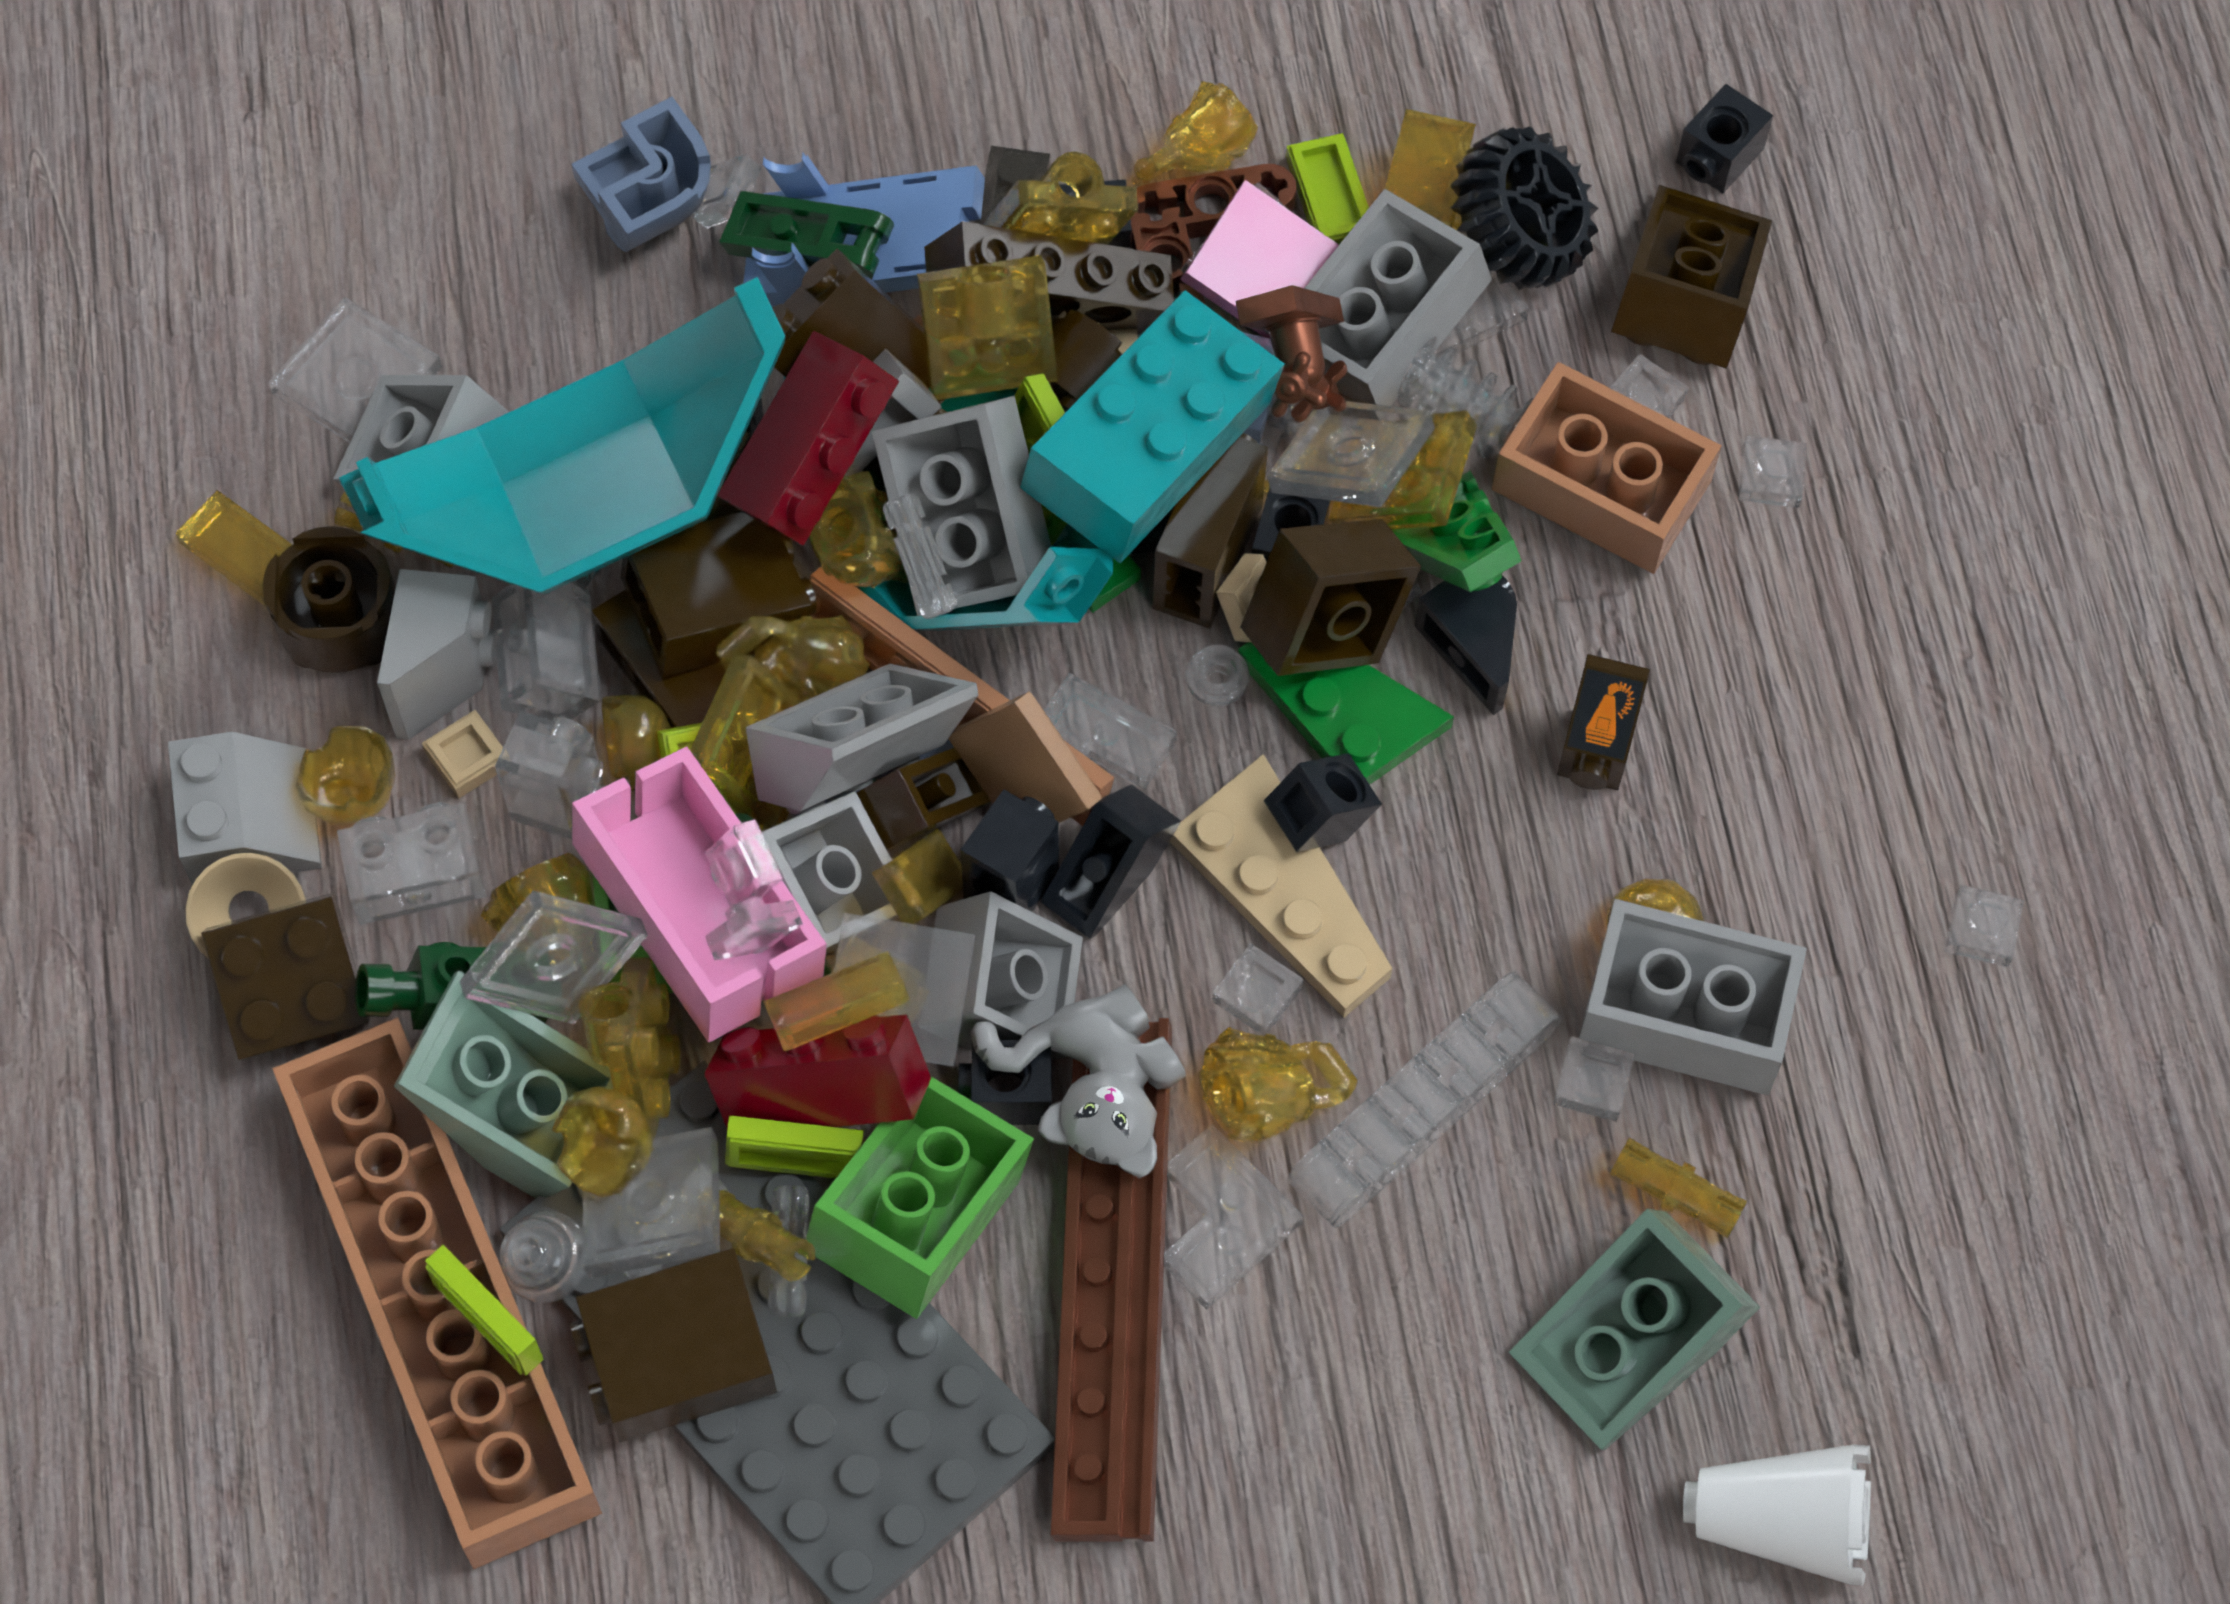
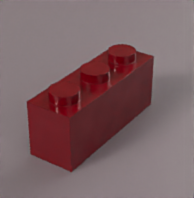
(808, 437)
(839, 1080)

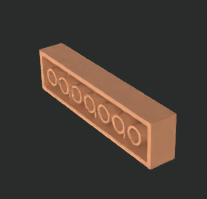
(394, 1202)

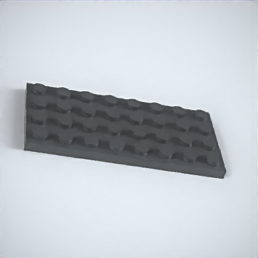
(878, 1420)

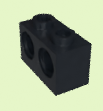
(1012, 851)

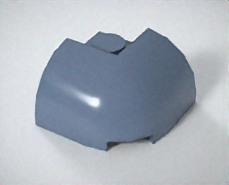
(647, 176)

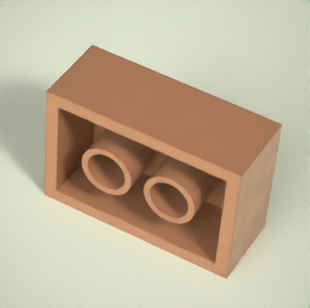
(1605, 467)

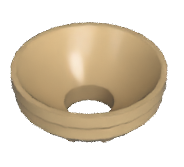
(220, 882)

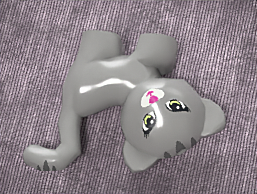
(1107, 1110)

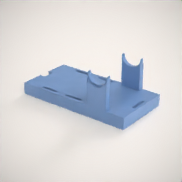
(917, 203)

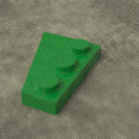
(1472, 545)
(1352, 712)

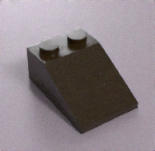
(1692, 277)

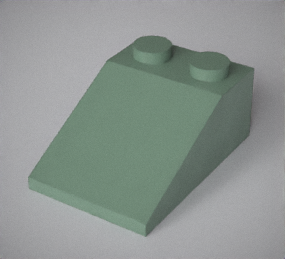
(499, 1086)
(1633, 1327)

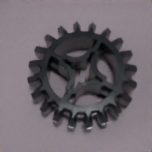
(1525, 207)

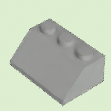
(1398, 287)
(969, 483)
(854, 734)
(1694, 996)

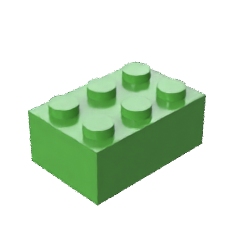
(918, 1197)

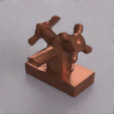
(1293, 321)

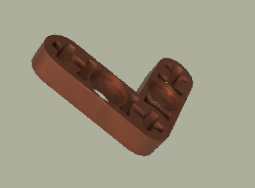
(1173, 232)

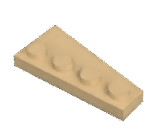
(1283, 892)

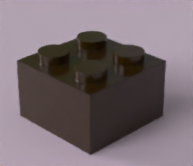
(1330, 596)
(284, 975)

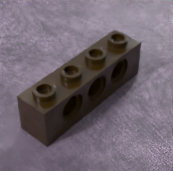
(1102, 281)

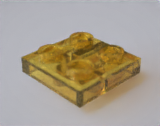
(1046, 209)
(987, 326)
(1428, 485)
(721, 746)
(630, 1036)

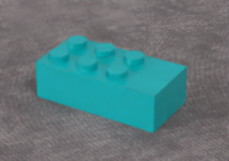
(1151, 426)

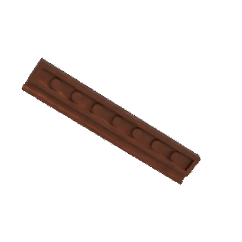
(1111, 1341)

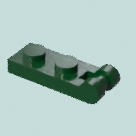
(814, 228)

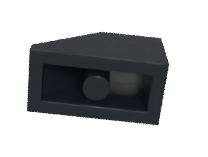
(1473, 635)
(1110, 859)

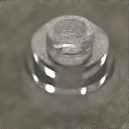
(557, 1258)

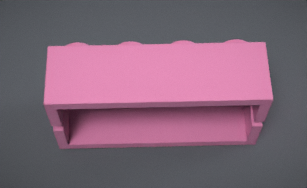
(662, 875)

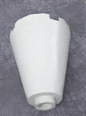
(1789, 1509)

